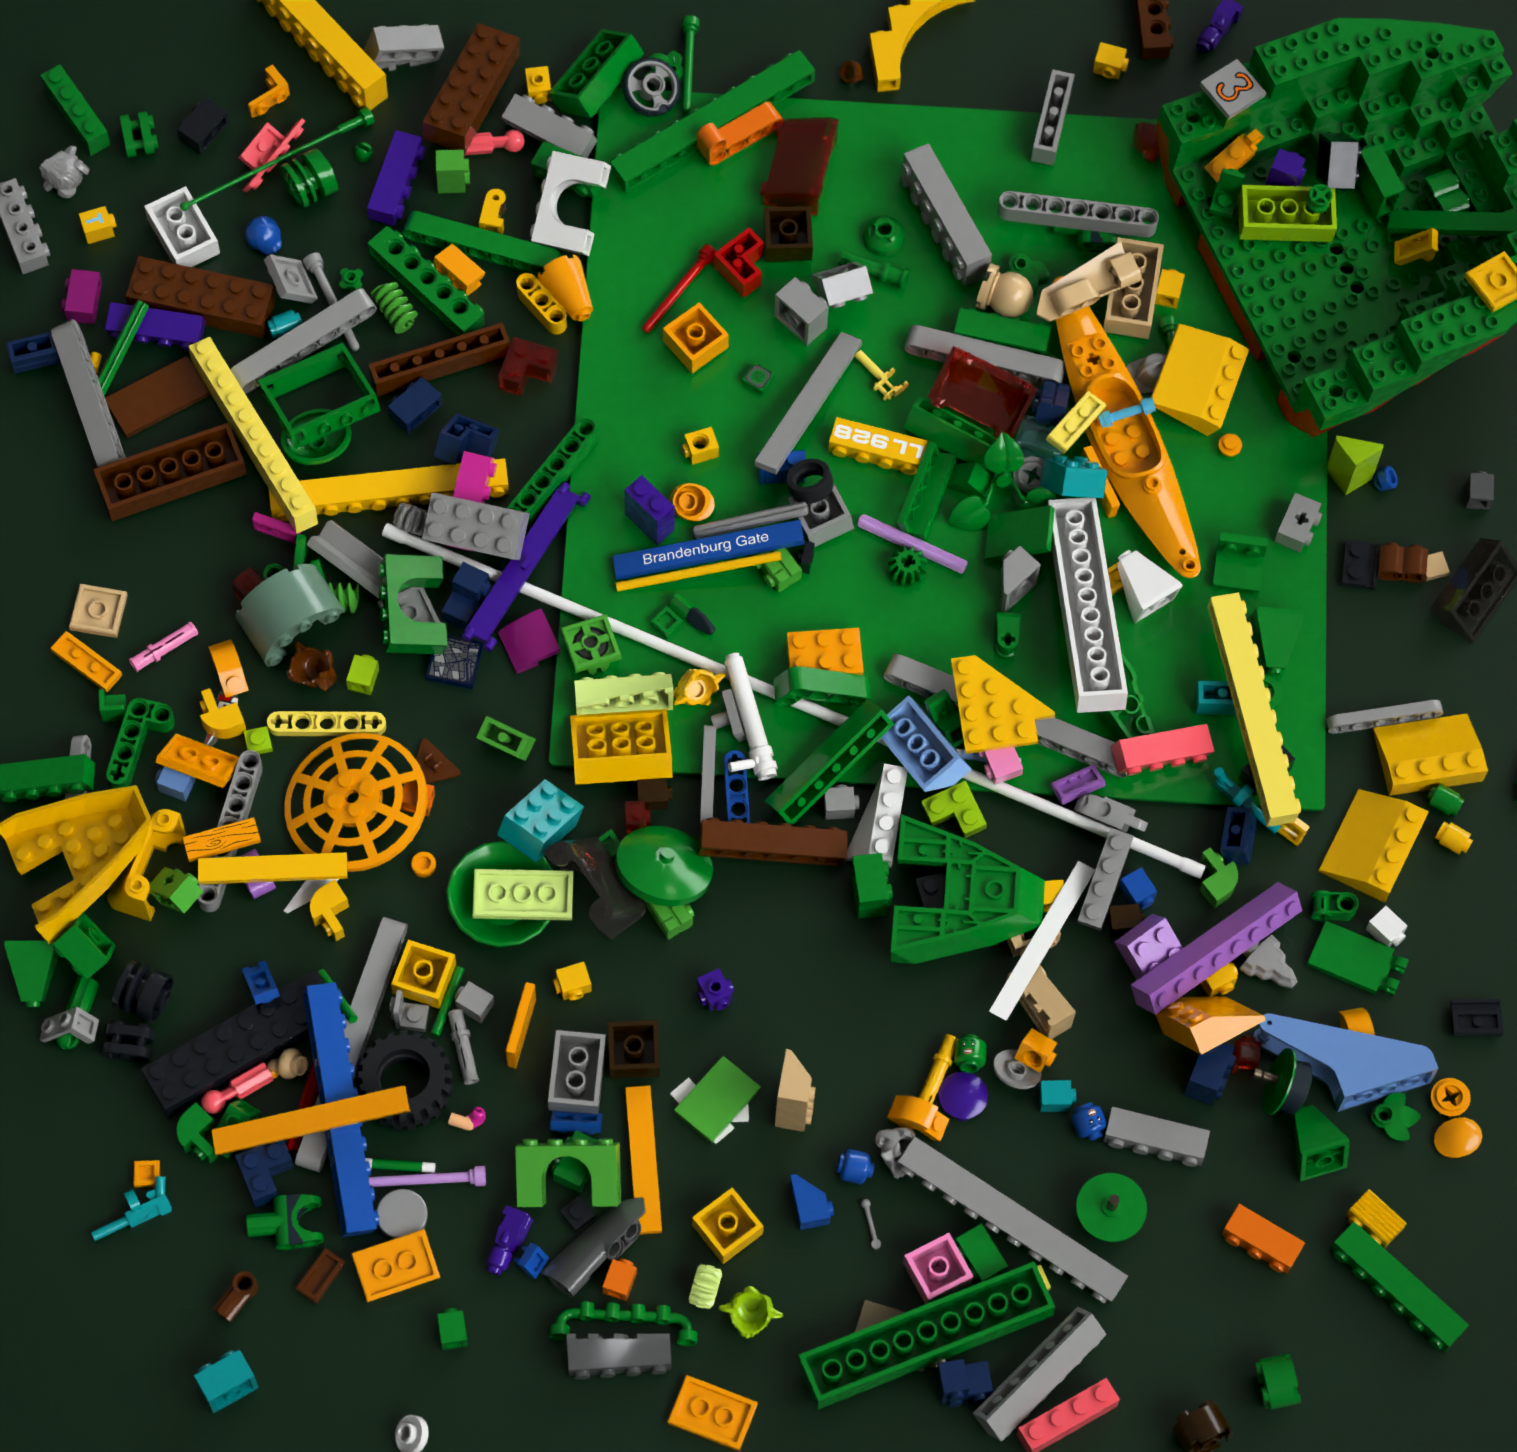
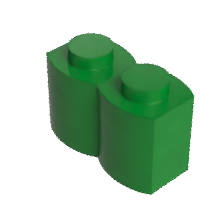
(1444, 192)

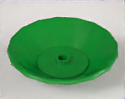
(461, 888)

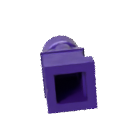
(1223, 17)
(509, 1238)

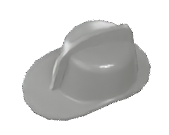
(1146, 371)

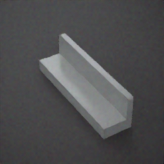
(348, 555)

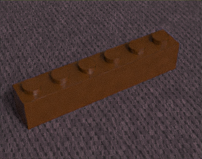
(439, 359)
(772, 842)

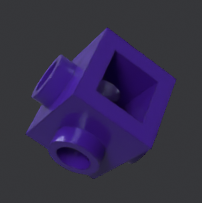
(714, 990)

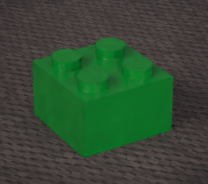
(871, 885)
(84, 946)

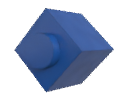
(1138, 889)

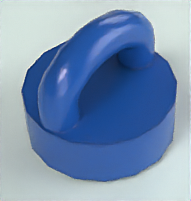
(1385, 478)

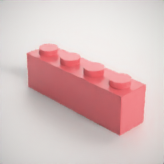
(1162, 749)
(1068, 1416)

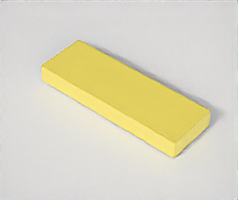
(1076, 422)

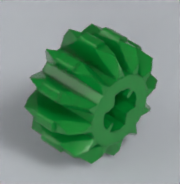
(898, 567)

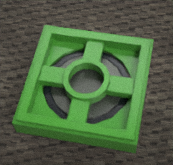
(593, 644)

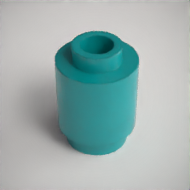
(283, 323)

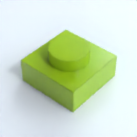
(258, 740)

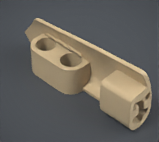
(1089, 282)

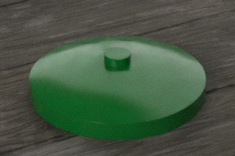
(663, 866)

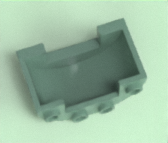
(284, 608)

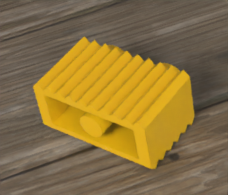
(1376, 1218)

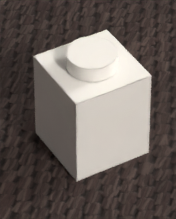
(1387, 928)

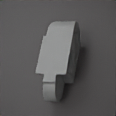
(1109, 812)

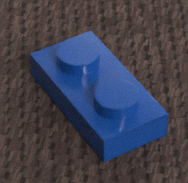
(570, 1121)

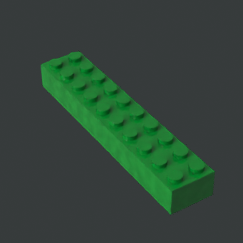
(926, 1335)

